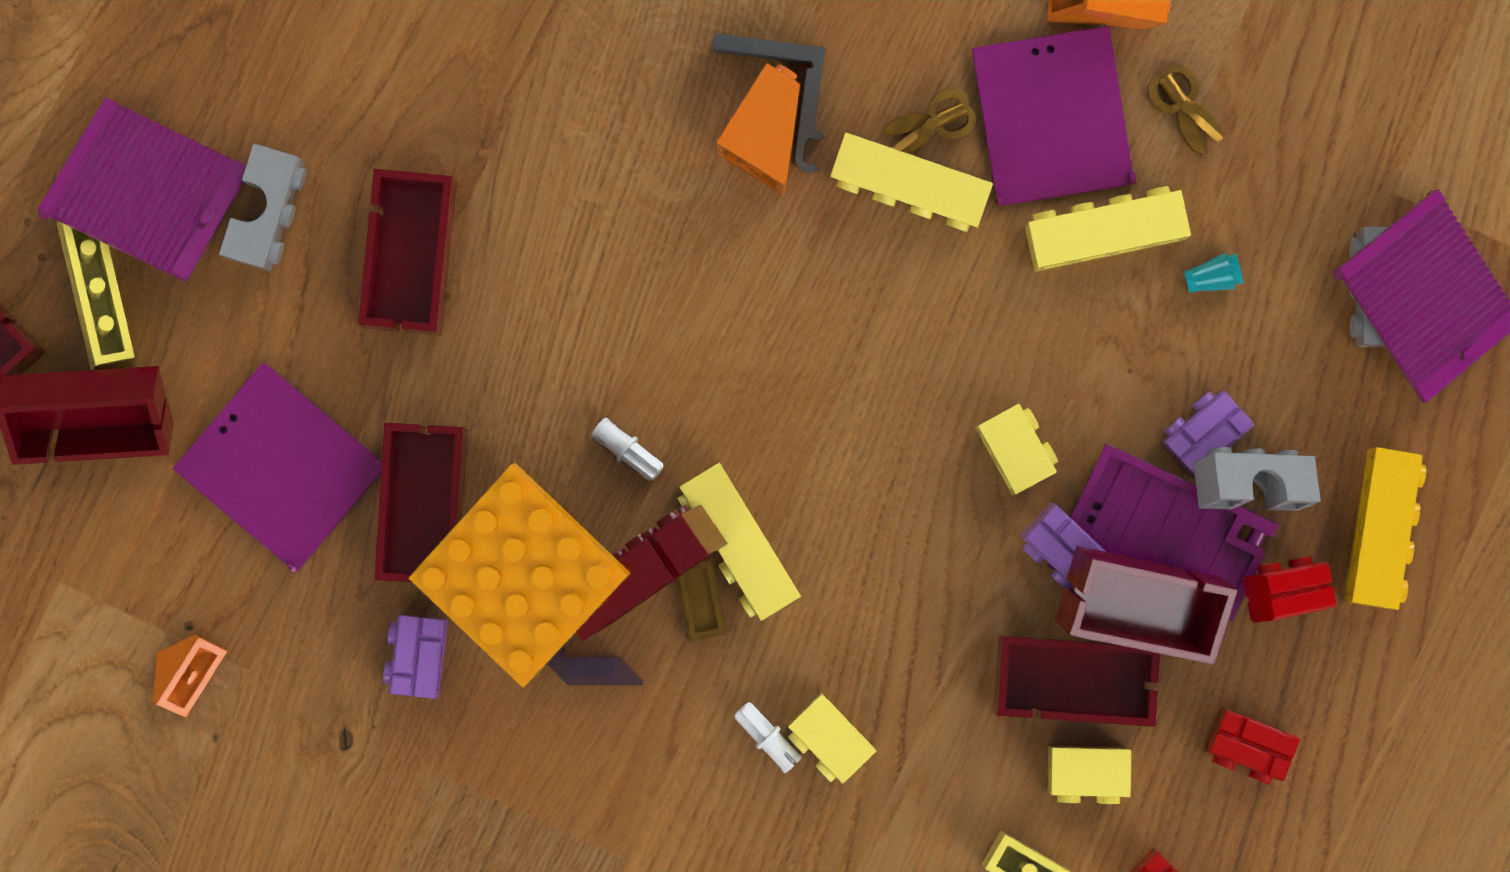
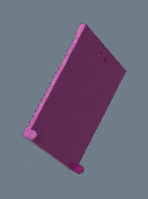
(1053, 116)
(144, 190)
(1428, 295)
(279, 467)

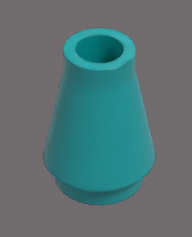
(1215, 274)

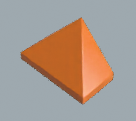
(184, 672)

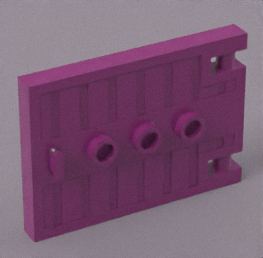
(1159, 521)

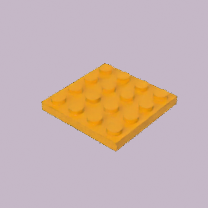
(519, 575)

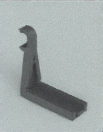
(790, 53)

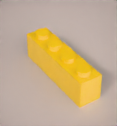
(1384, 528)

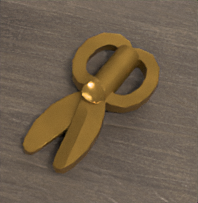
(1189, 113)
(924, 124)

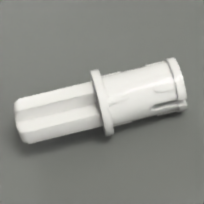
(627, 449)
(767, 736)

